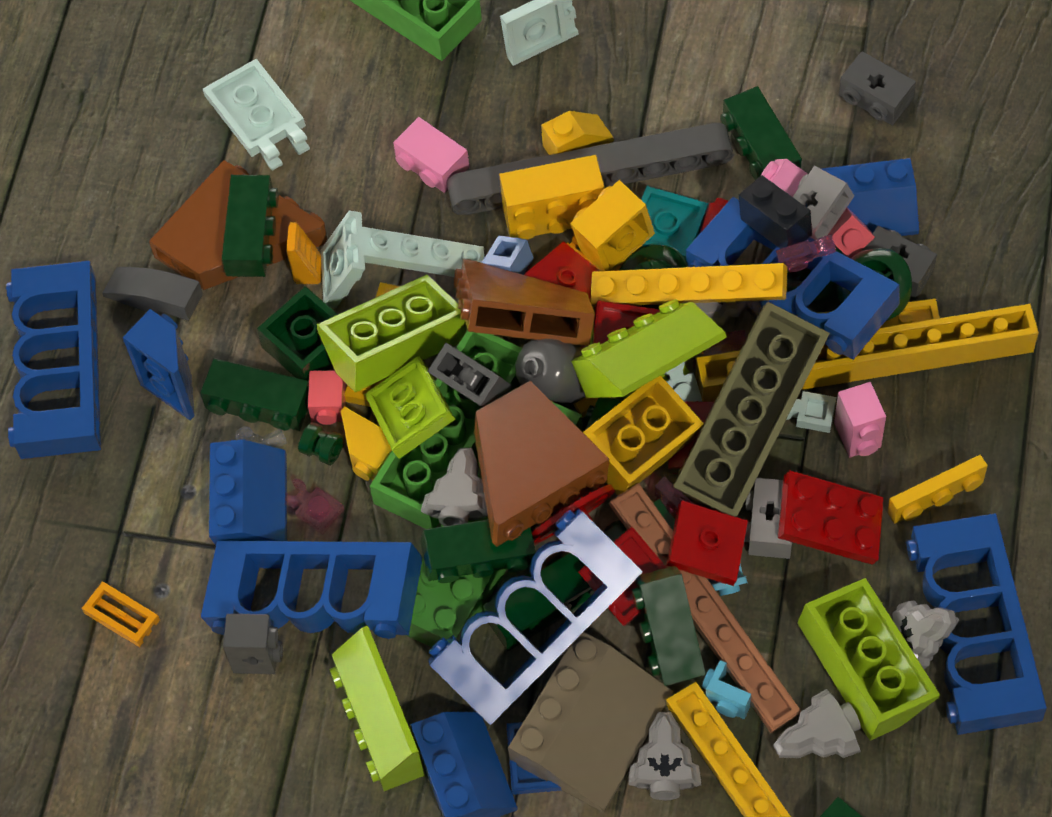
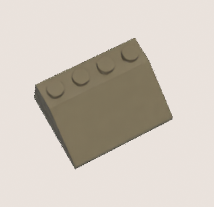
(589, 722)

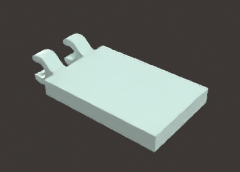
(257, 112)

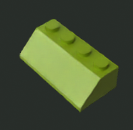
(391, 332)
(645, 350)
(867, 658)
(376, 710)

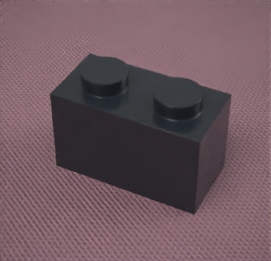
(775, 213)

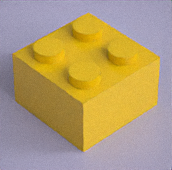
(612, 227)

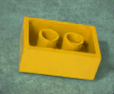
(549, 195)
(643, 433)

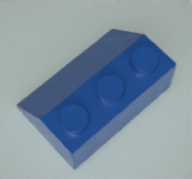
(882, 194)
(161, 361)
(247, 492)
(463, 765)

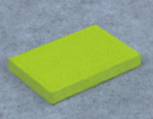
(409, 407)

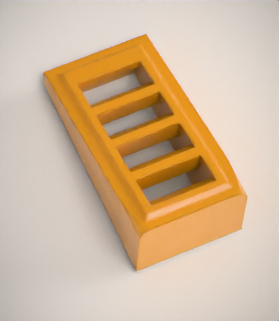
(303, 256)

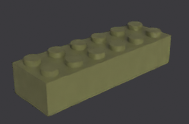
(750, 410)

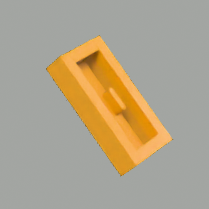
(144, 629)

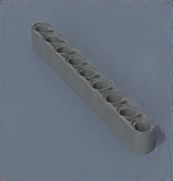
(622, 160)

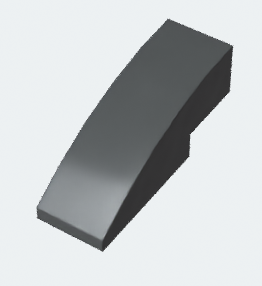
(155, 291)

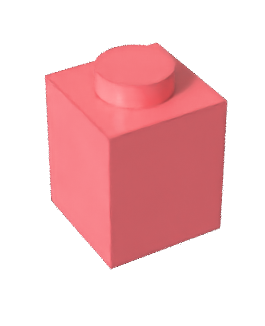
(851, 234)
(326, 397)

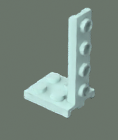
(537, 28)
(353, 246)

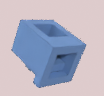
(510, 254)

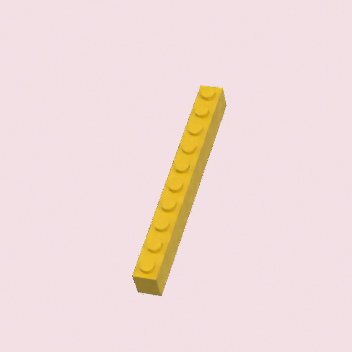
(905, 349)

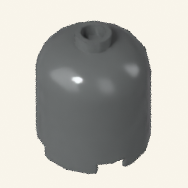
(550, 369)

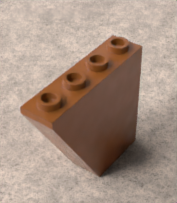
(195, 233)
(521, 305)
(532, 461)

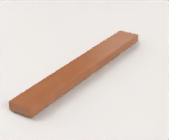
(712, 616)

